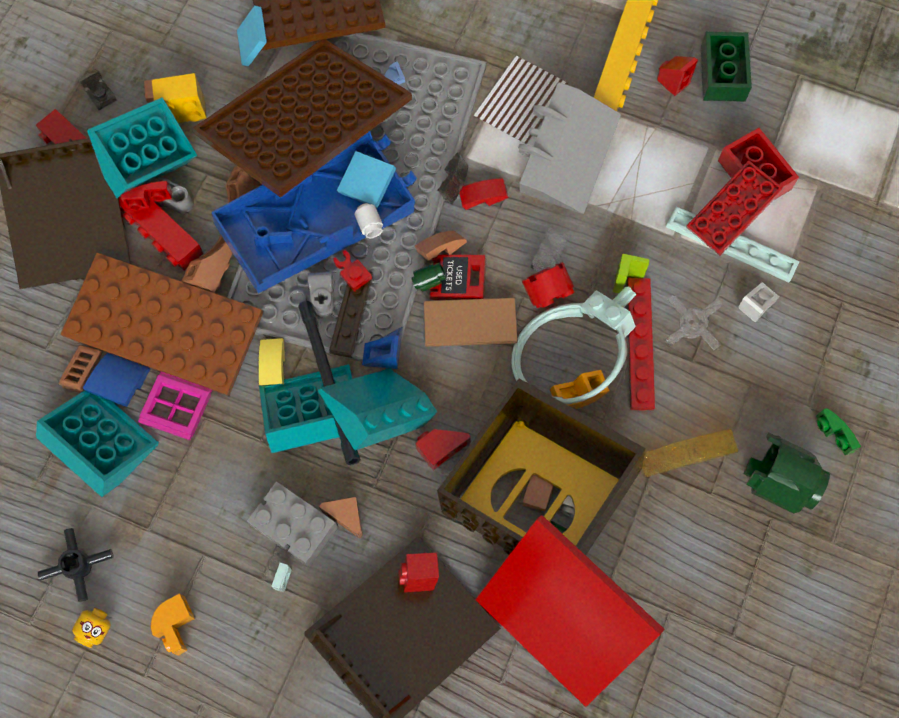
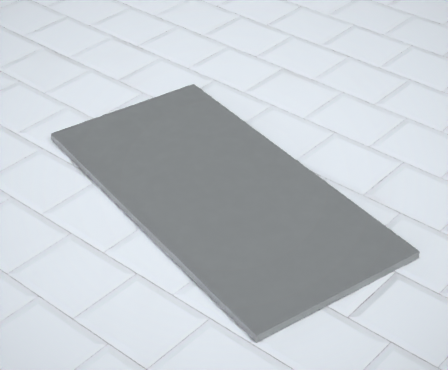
(423, 141)

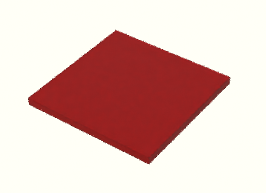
(567, 612)

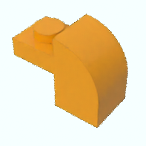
(581, 385)
(169, 617)

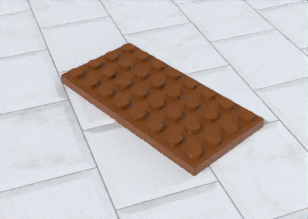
(162, 323)

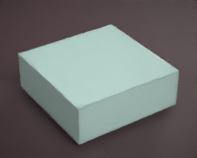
(281, 577)

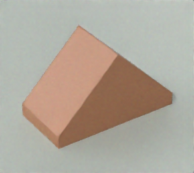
(344, 513)

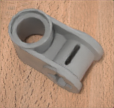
(178, 193)
(321, 291)

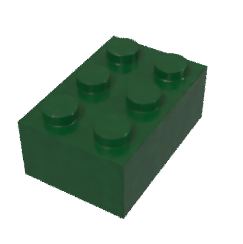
(725, 66)

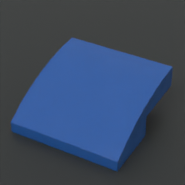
(116, 379)

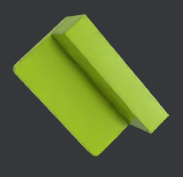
(629, 267)

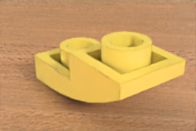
(271, 361)

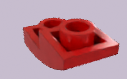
(486, 191)
(140, 196)

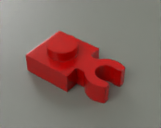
(353, 273)

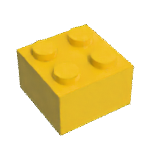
(182, 96)

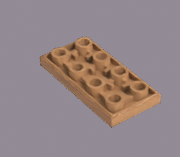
(470, 322)

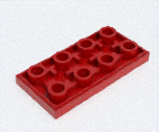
(734, 208)

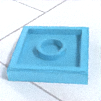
(251, 36)
(366, 179)

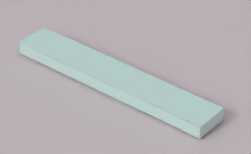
(742, 249)

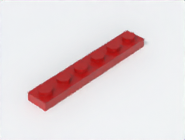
(641, 346)

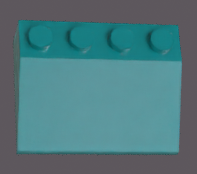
(140, 146)
(377, 407)
(296, 411)
(95, 440)

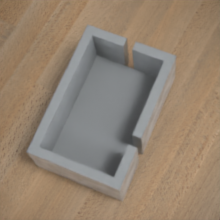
(293, 523)

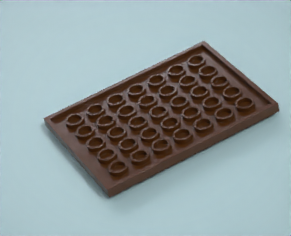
(302, 116)

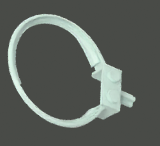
(597, 305)

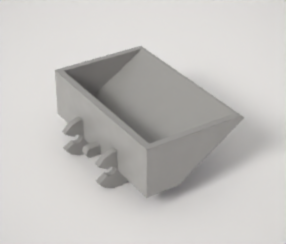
(568, 148)

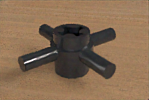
(68, 559)

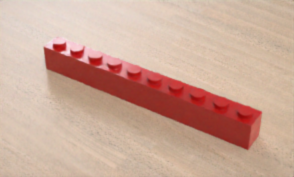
(151, 221)

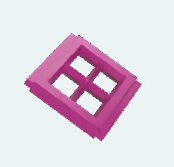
(168, 425)

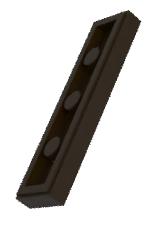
(349, 320)

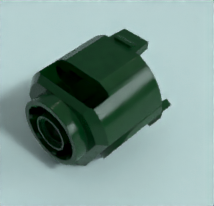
(787, 476)

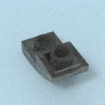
(452, 185)

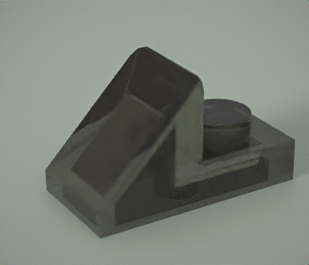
(97, 89)

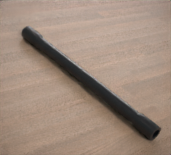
(309, 319)

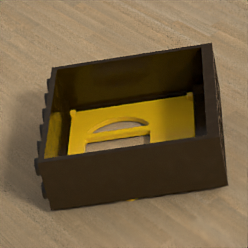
(556, 445)

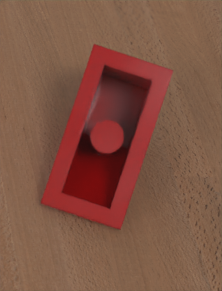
(677, 73)
(441, 445)

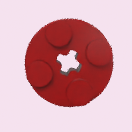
(548, 284)

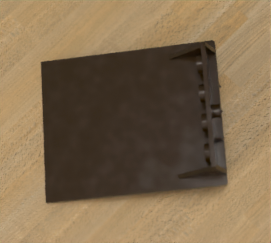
(59, 212)
(399, 643)

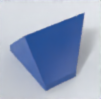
(384, 351)

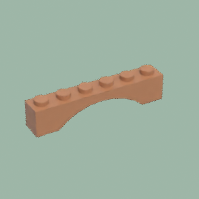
(209, 268)

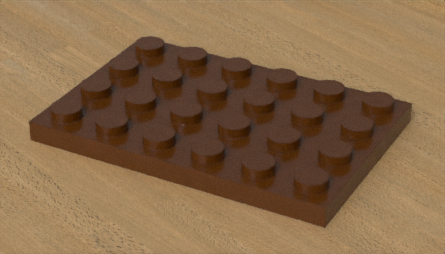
(314, 20)

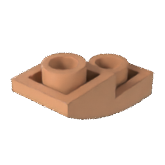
(445, 241)
(538, 493)

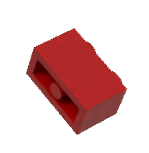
(419, 572)

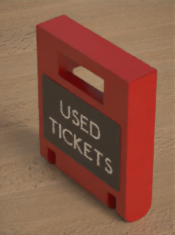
(459, 277)

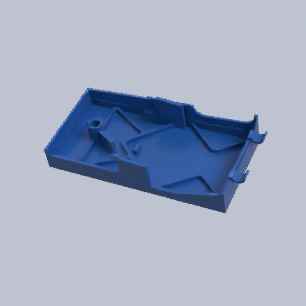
(308, 223)

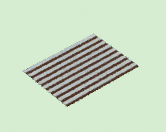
(514, 96)

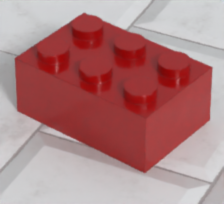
(761, 153)

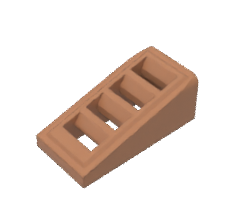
(70, 372)

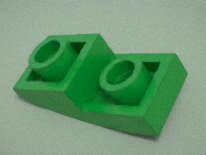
(832, 424)

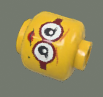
(91, 627)

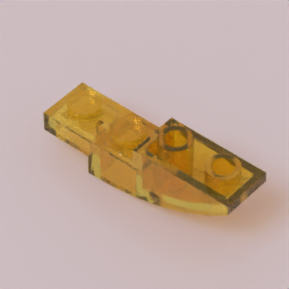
(689, 452)

